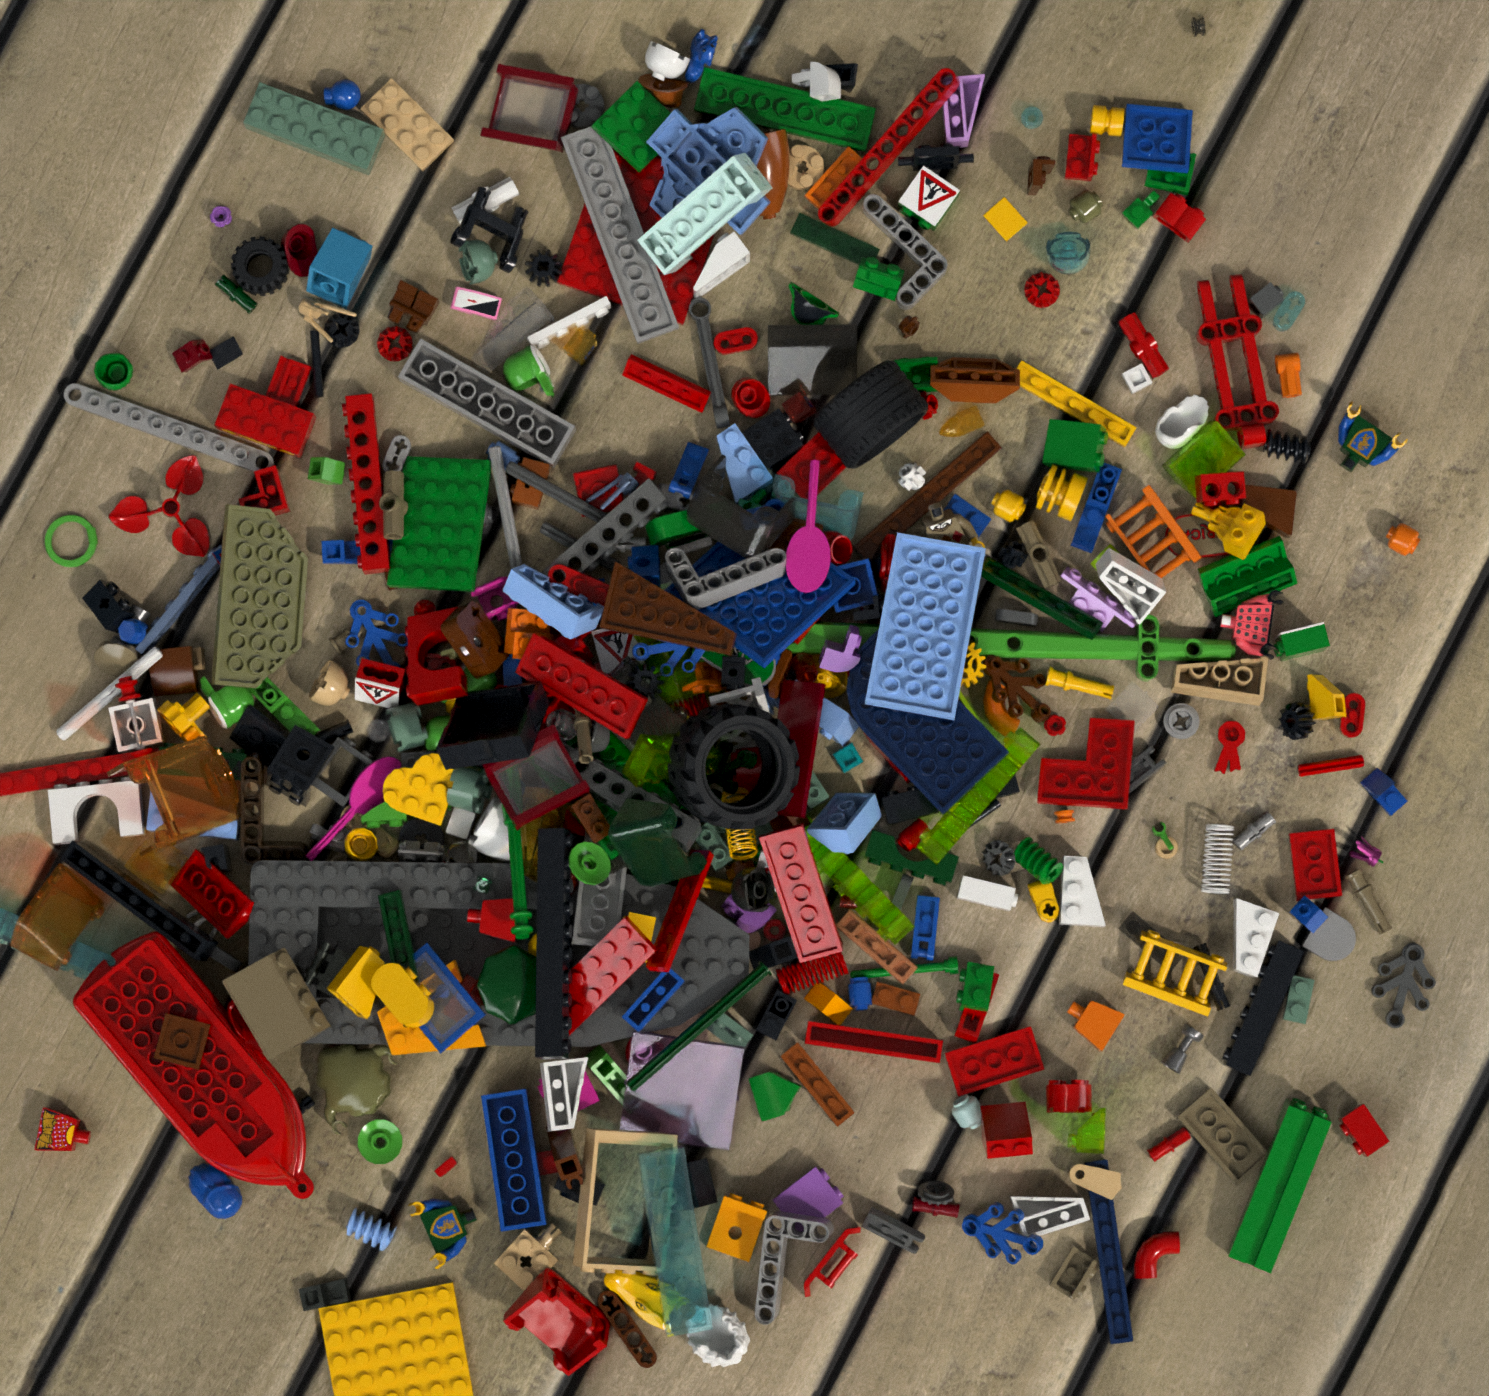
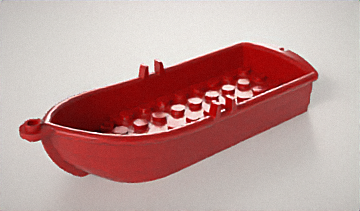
(230, 1109)

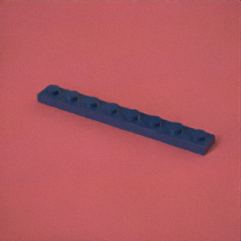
(1110, 1264)

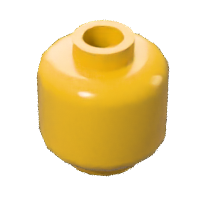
(1008, 505)

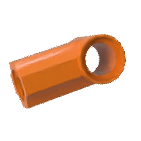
(1288, 369)

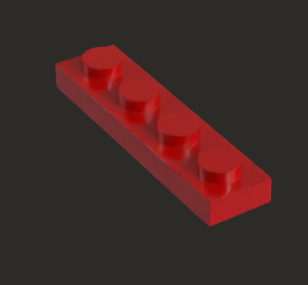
(666, 383)

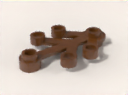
(1015, 688)

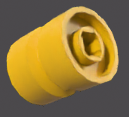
(1107, 120)

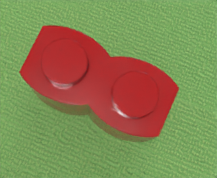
(1180, 217)

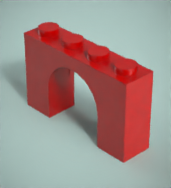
(430, 685)

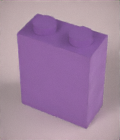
(810, 1196)

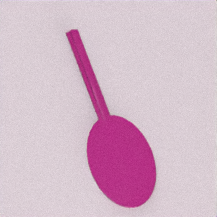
(809, 549)
(364, 796)

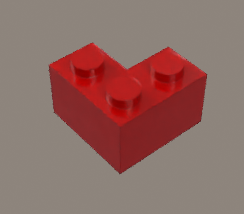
(271, 493)

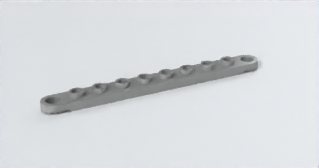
(166, 428)

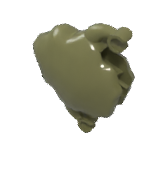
(353, 1080)

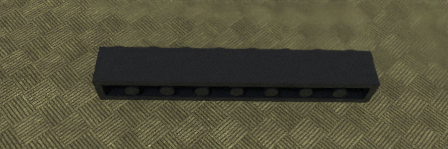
(139, 901)

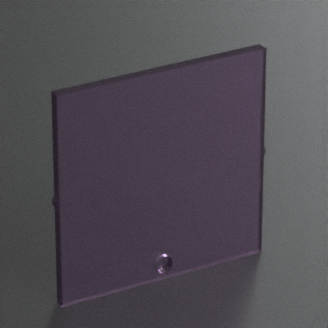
(688, 1095)

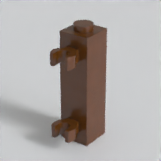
(565, 1155)

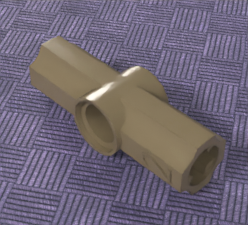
(393, 505)
(1033, 541)

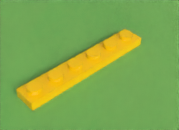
(1074, 403)

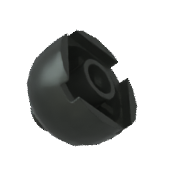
(752, 889)

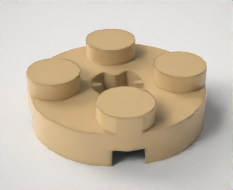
(814, 163)

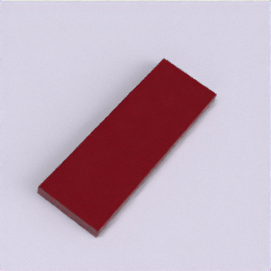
(801, 714)

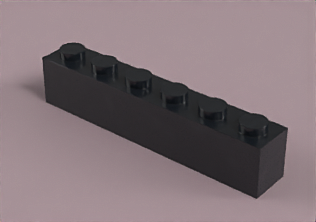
(913, 804)
(1262, 1008)

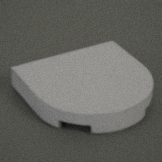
(1332, 939)

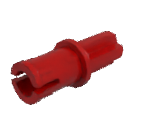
(1169, 1144)

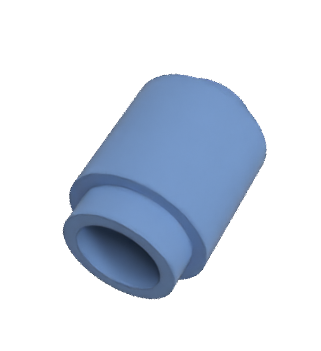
(507, 453)

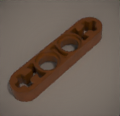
(629, 1327)

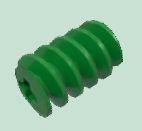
(1037, 862)

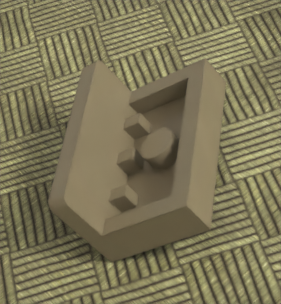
(1074, 1273)

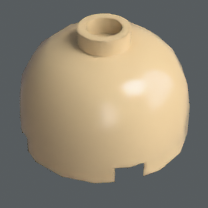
(330, 685)

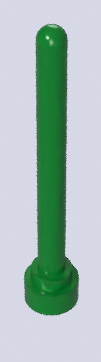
(949, 966)

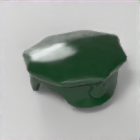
(509, 984)

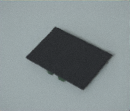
(225, 352)

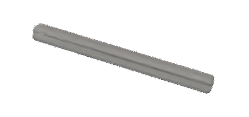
(505, 506)

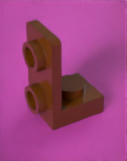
(589, 816)

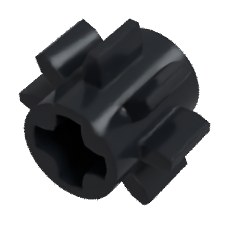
(1013, 554)

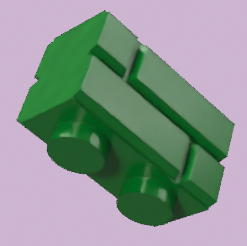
(878, 278)

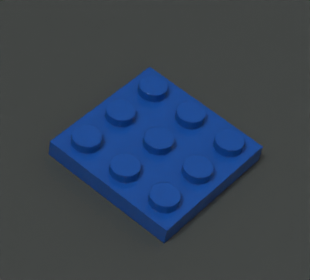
(1157, 138)

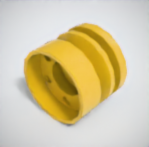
(1061, 492)

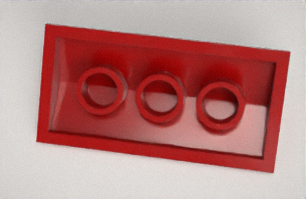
(213, 895)

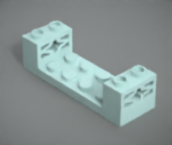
(704, 213)

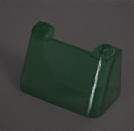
(646, 844)

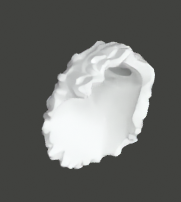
(724, 1342)

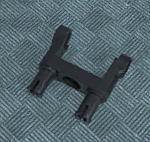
(510, 232)

